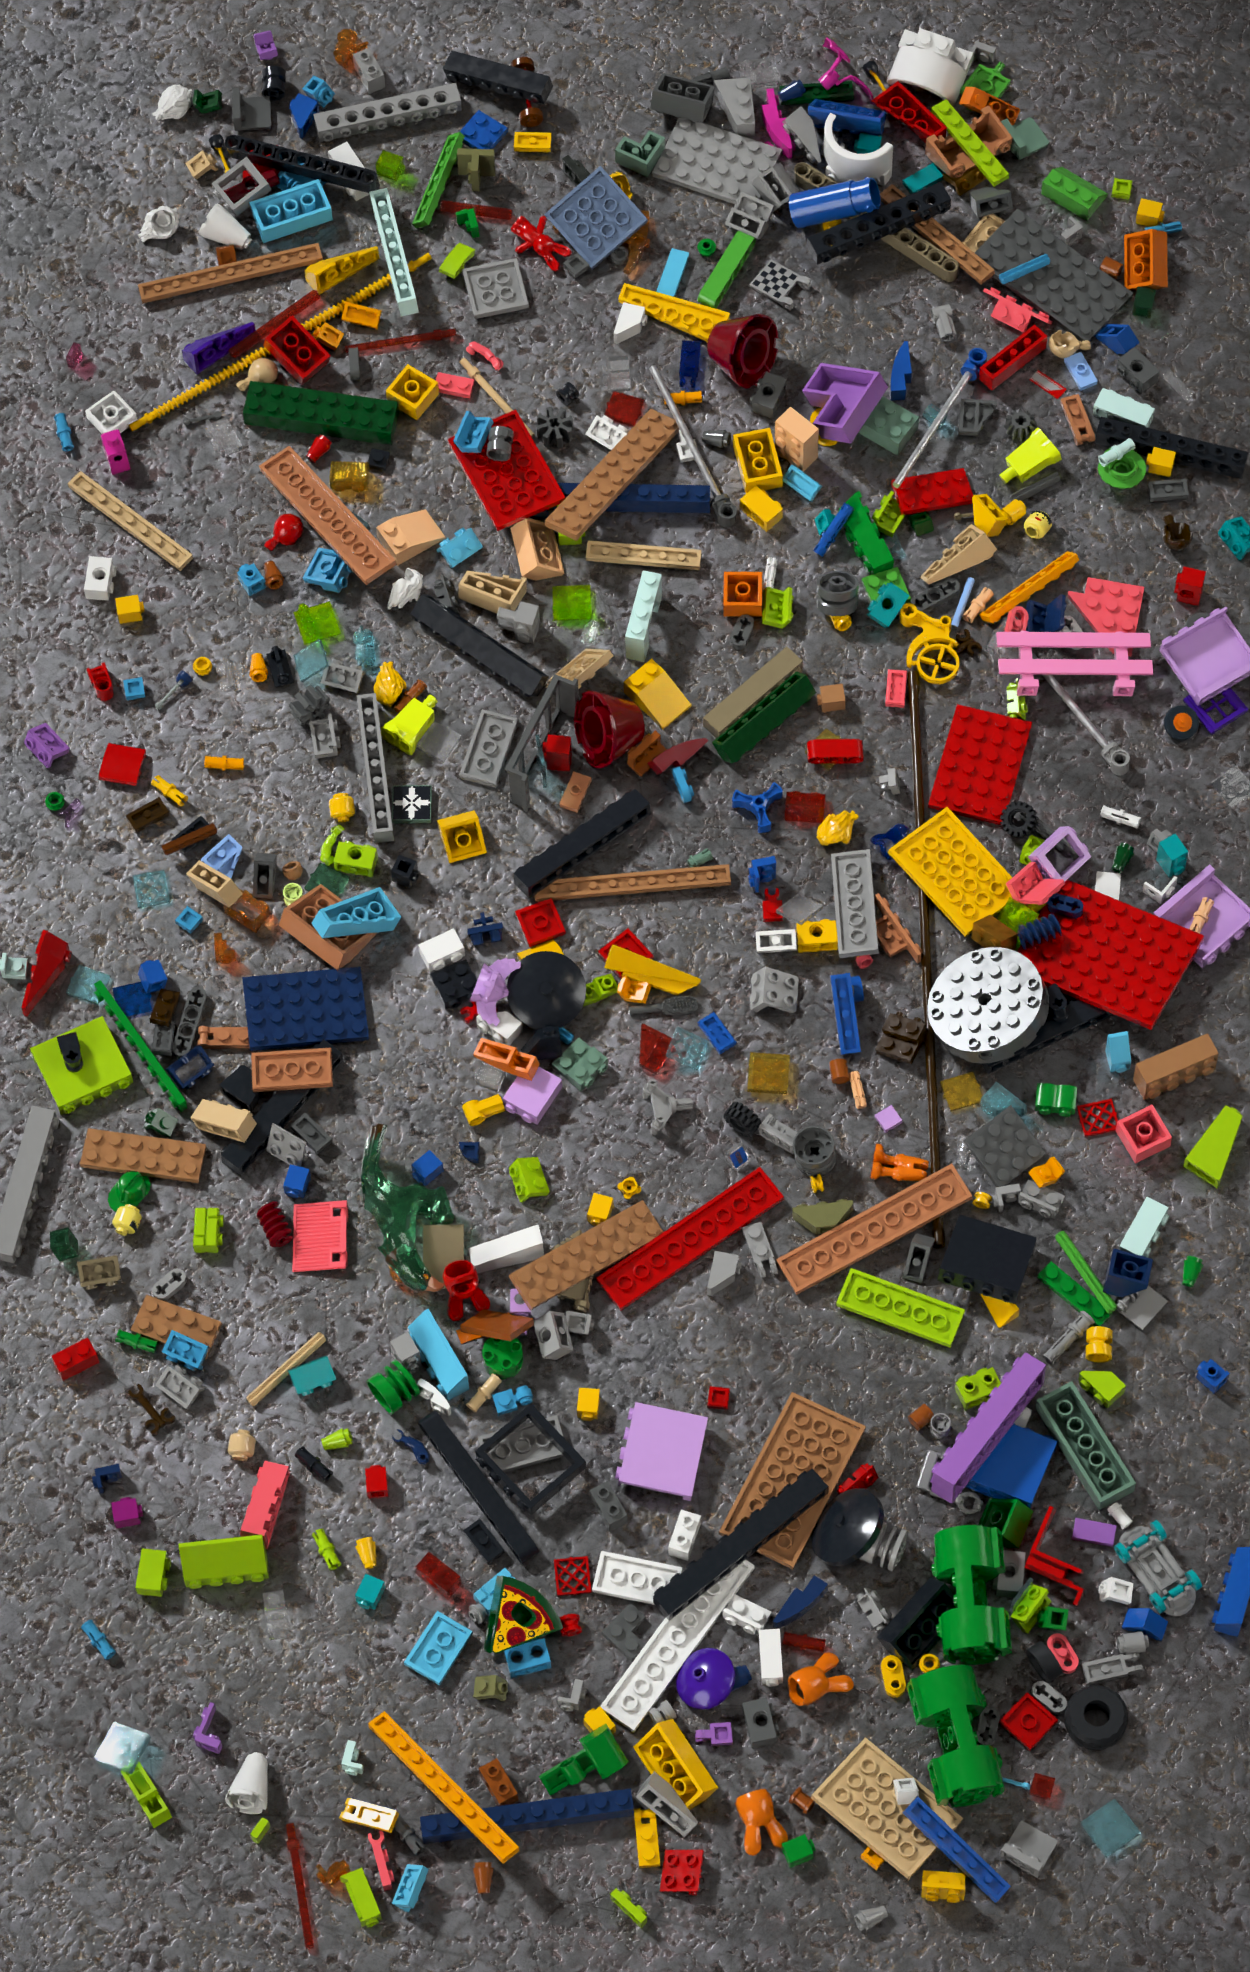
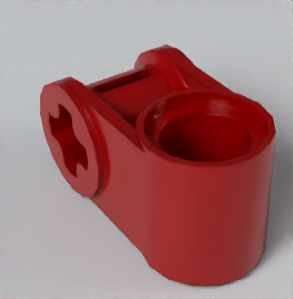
(100, 679)

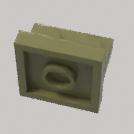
(476, 164)

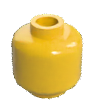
(342, 807)

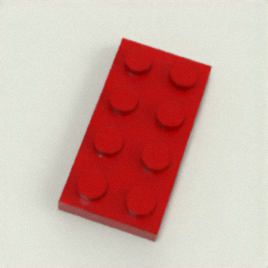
(933, 491)

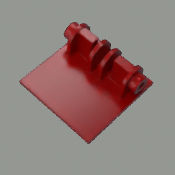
(682, 1871)

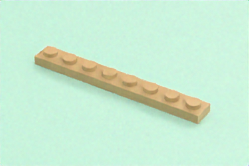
(130, 521)

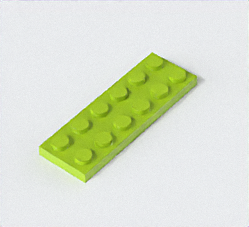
(900, 1307)

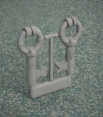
(925, 1478)

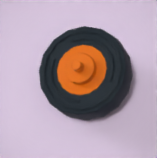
(1181, 722)

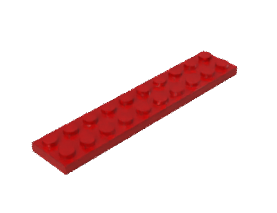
(690, 1238)

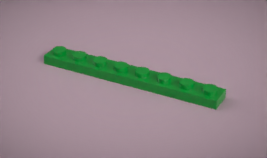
(144, 1053)

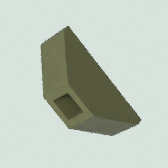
(823, 1215)

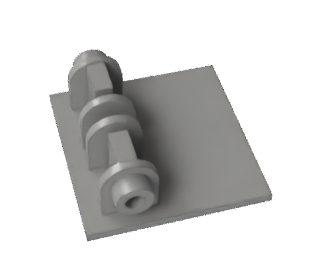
(286, 1146)
(1141, 1306)

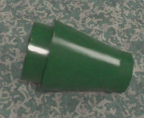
(1123, 855)

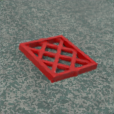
(1099, 1130)
(572, 1576)

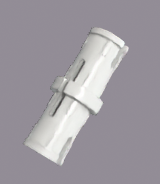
(1107, 813)

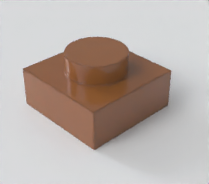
(226, 254)

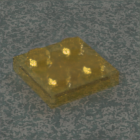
(768, 1073)

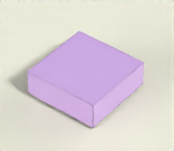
(888, 1118)

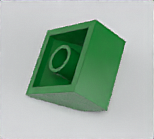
(1009, 1517)

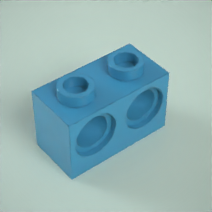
(529, 1663)

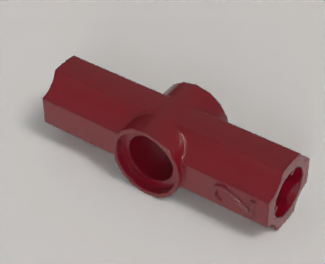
(240, 190)

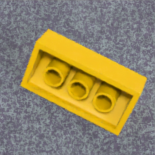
(673, 1758)

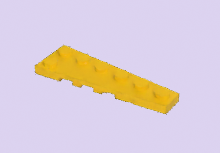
(676, 312)

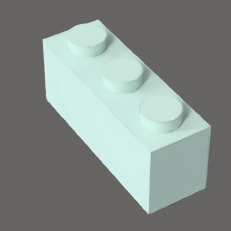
(1122, 409)
(1145, 1228)

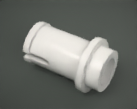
(1119, 1515)

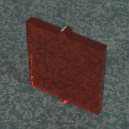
(624, 408)

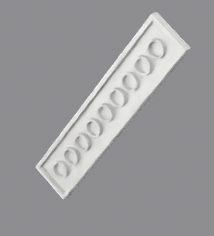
(668, 1650)

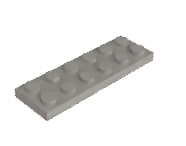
(854, 903)

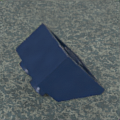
(1127, 1273)

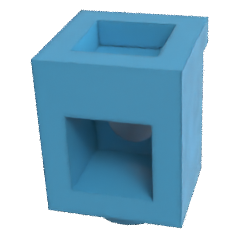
(251, 579)

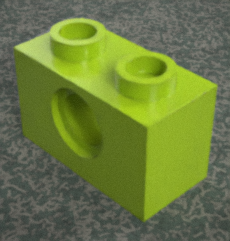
(363, 866)

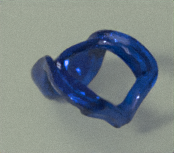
(894, 834)

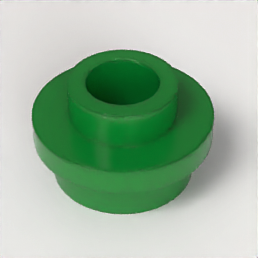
(706, 251)
(54, 796)

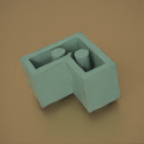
(640, 156)

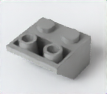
(775, 186)

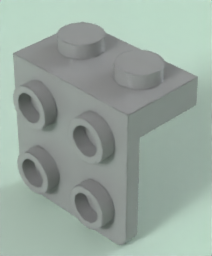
(774, 989)

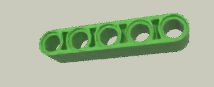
(726, 269)

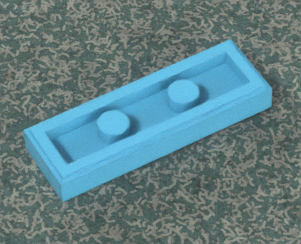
(673, 272)

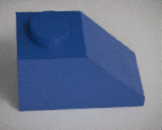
(302, 113)
(1117, 338)

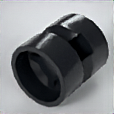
(273, 82)

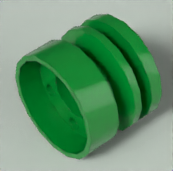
(395, 1385)

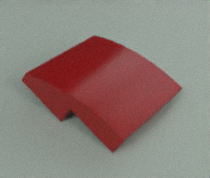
(122, 764)

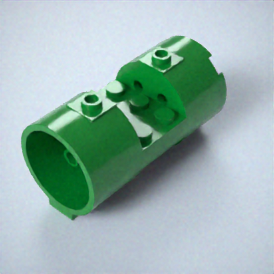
(967, 1560)
(949, 1702)

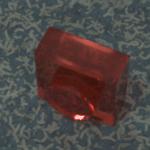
(1042, 1786)

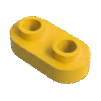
(893, 1675)

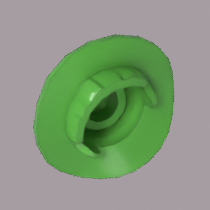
(1124, 472)

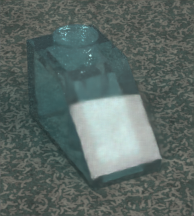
(998, 1099)

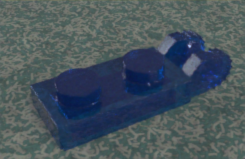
(689, 362)

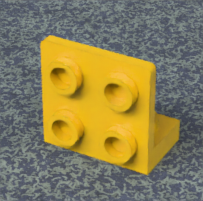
(943, 1886)

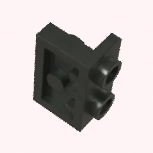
(574, 170)

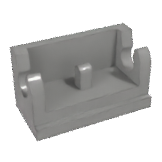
(777, 1133)

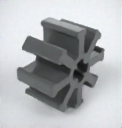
(554, 427)
(309, 705)

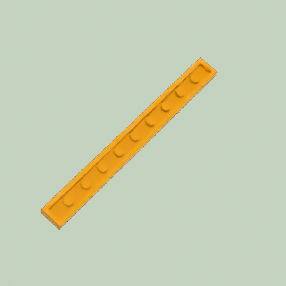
(443, 1787)

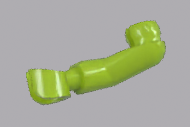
(326, 848)

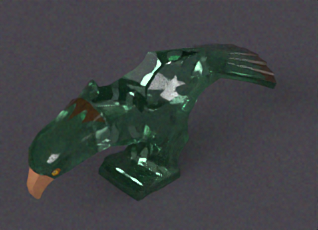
(396, 1214)

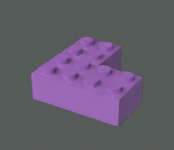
(845, 399)

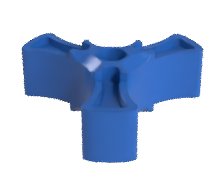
(758, 804)

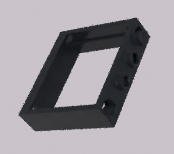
(554, 1437)

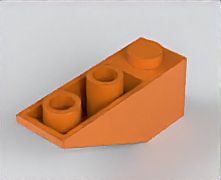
(977, 99)

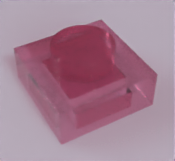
(74, 355)

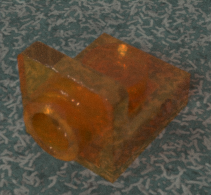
(221, 953)
(333, 1875)

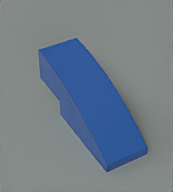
(900, 373)

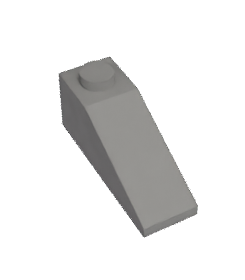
(666, 1803)

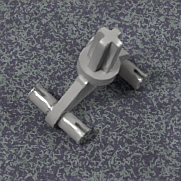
(663, 1105)

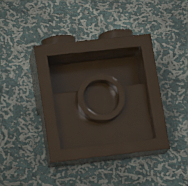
(902, 1037)

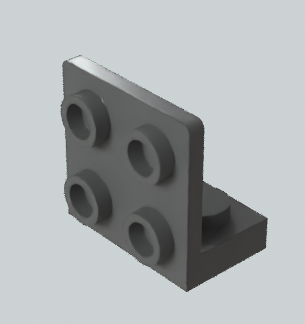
(250, 112)

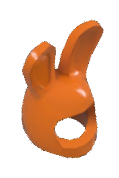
(815, 1683)
(757, 1811)

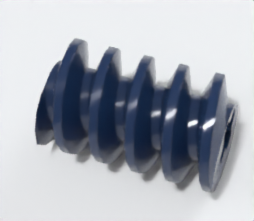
(1038, 930)

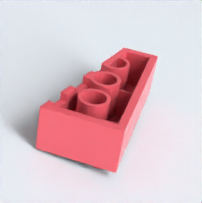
(265, 1501)

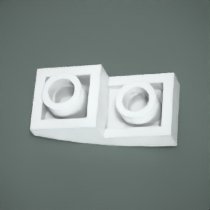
(437, 1400)

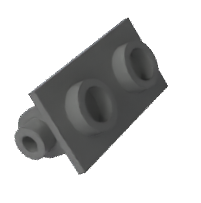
(445, 588)

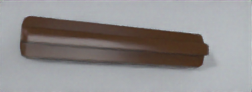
(189, 839)

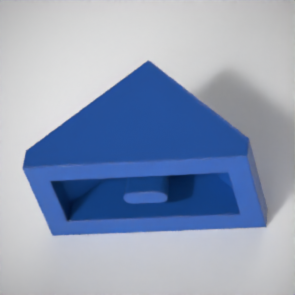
(1146, 1621)

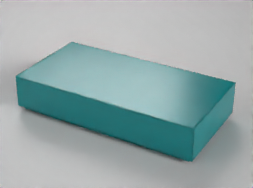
(922, 179)

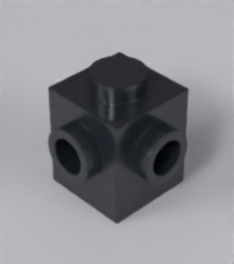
(405, 871)

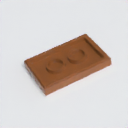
(497, 1325)

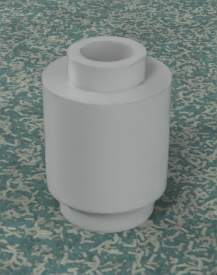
(1132, 1643)

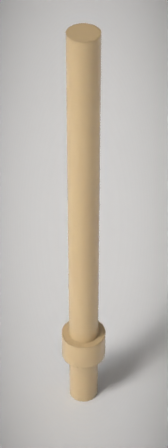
(474, 373)

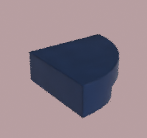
(470, 1151)

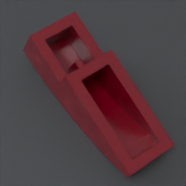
(676, 755)

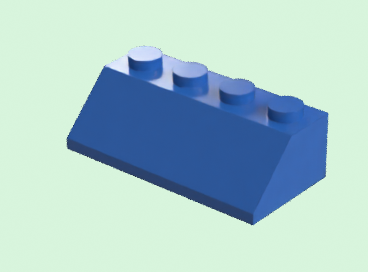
(1236, 1594)

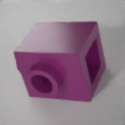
(126, 1512)

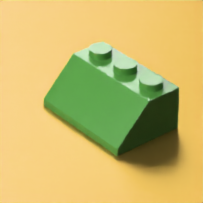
(1072, 192)

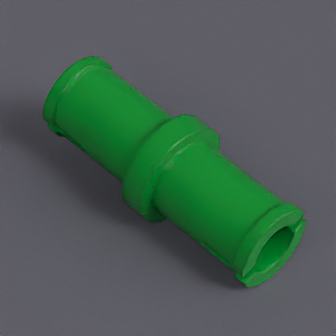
(136, 1341)

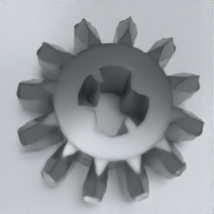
(1020, 424)

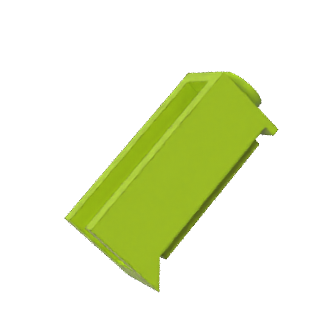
(362, 1897)

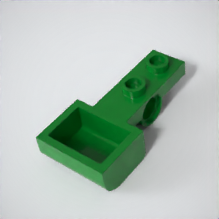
(599, 1752)

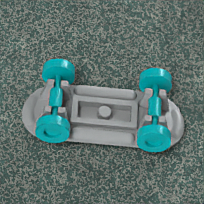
(1157, 1570)

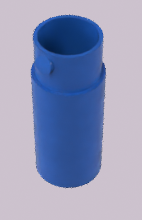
(834, 202)

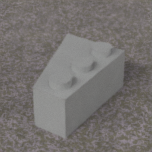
(737, 102)

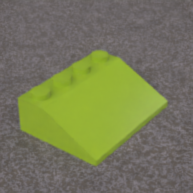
(224, 1561)

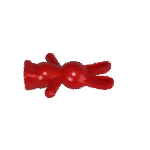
(541, 243)

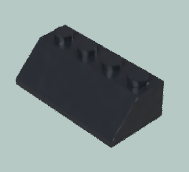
(914, 1627)

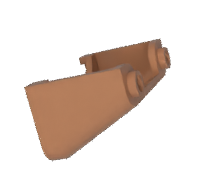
(950, 156)

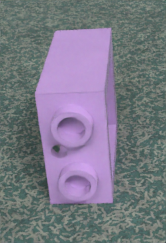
(1044, 865)

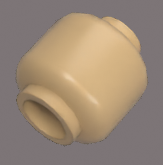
(241, 1445)

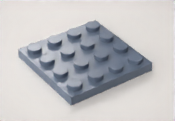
(596, 217)

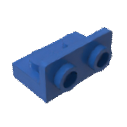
(761, 870)

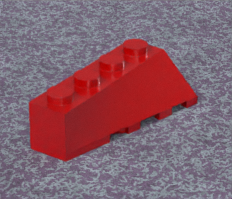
(909, 110)

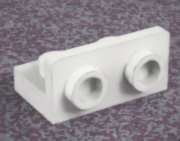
(605, 432)
(746, 1614)

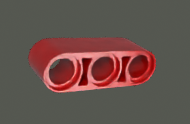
(840, 750)

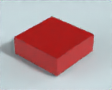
(718, 1398)

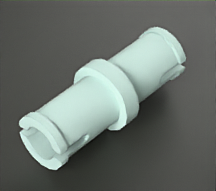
(1116, 452)

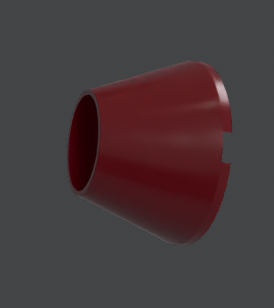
(744, 348)
(607, 727)

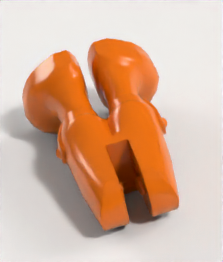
(905, 1167)

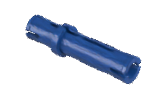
(828, 537)

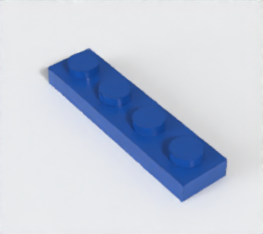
(845, 1013)

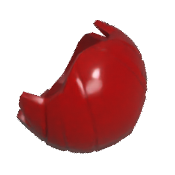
(286, 531)

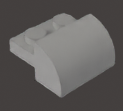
(750, 215)

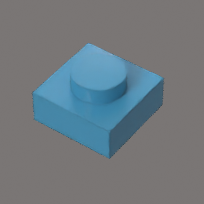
(134, 688)
(189, 919)

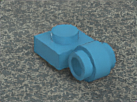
(506, 1401)

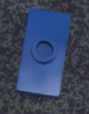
(716, 1033)

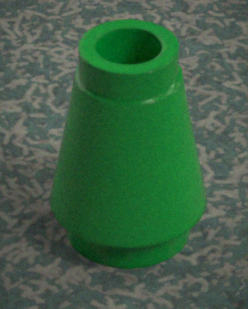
(1191, 1270)

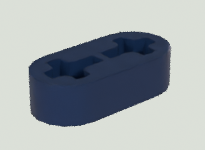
(1065, 905)

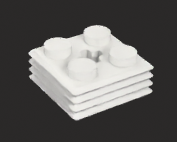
(111, 405)

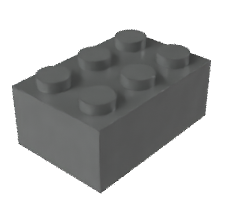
(682, 97)

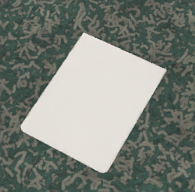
(1108, 884)

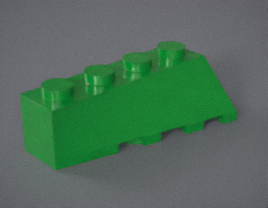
(866, 539)

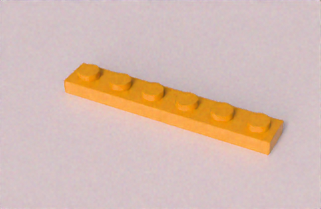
(1030, 586)

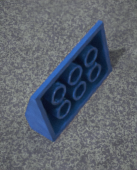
(848, 117)

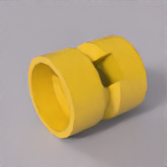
(1099, 1345)

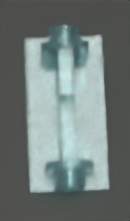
(362, 640)

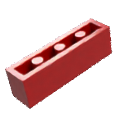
(1013, 357)

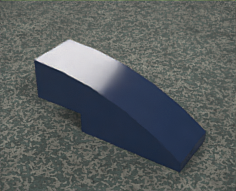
(800, 1602)

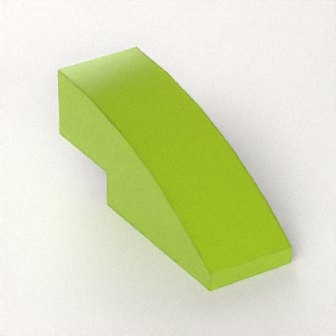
(147, 1796)

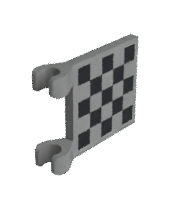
(777, 281)

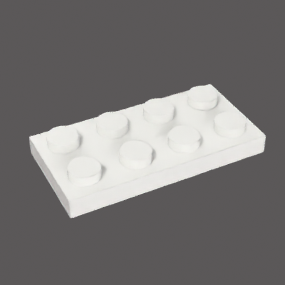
(631, 1577)

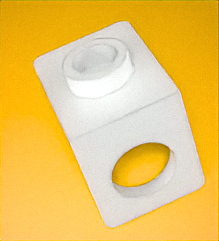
(1160, 896)

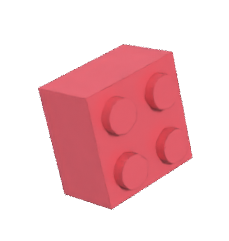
(1143, 1134)

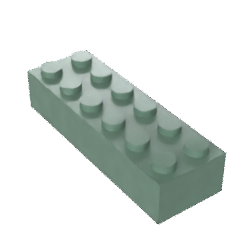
(1085, 1445)

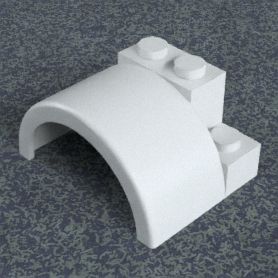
(931, 63)
(852, 166)

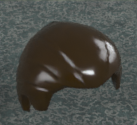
(1176, 534)

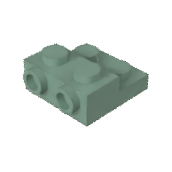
(581, 1064)

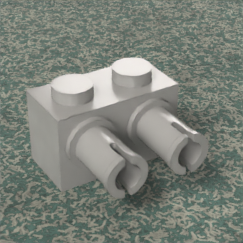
(523, 621)

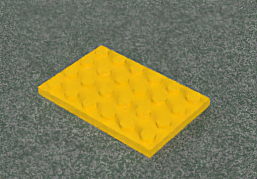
(953, 870)

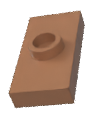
(575, 792)

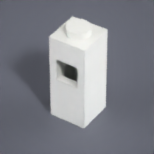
(770, 1657)

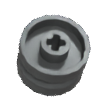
(837, 593)

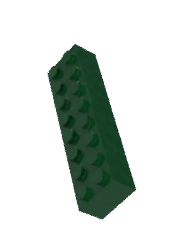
(321, 413)

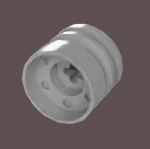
(887, 1547)

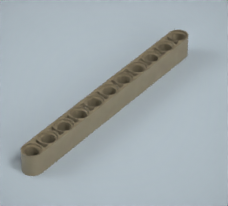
(910, 248)

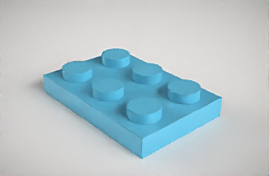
(438, 1648)

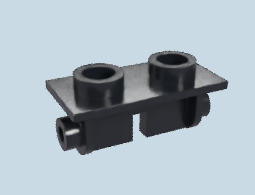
(279, 667)

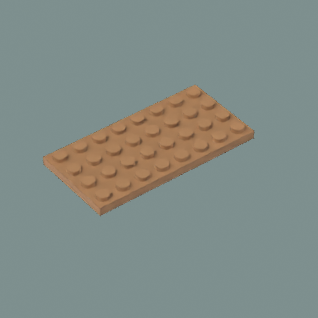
(800, 1440)

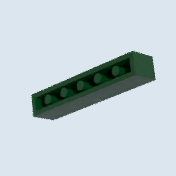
(764, 717)

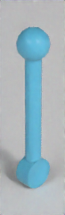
(1024, 1785)

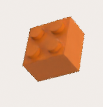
(742, 594)

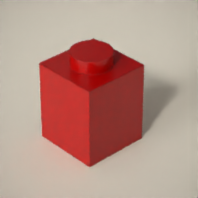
(376, 1481)

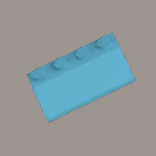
(291, 211)
(438, 1356)

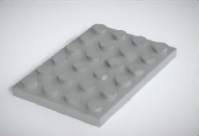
(714, 160)

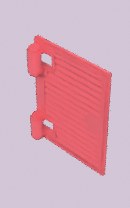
(319, 1236)

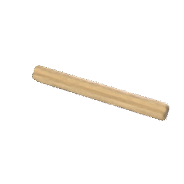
(282, 1372)

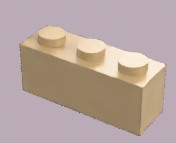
(214, 883)
(223, 1120)

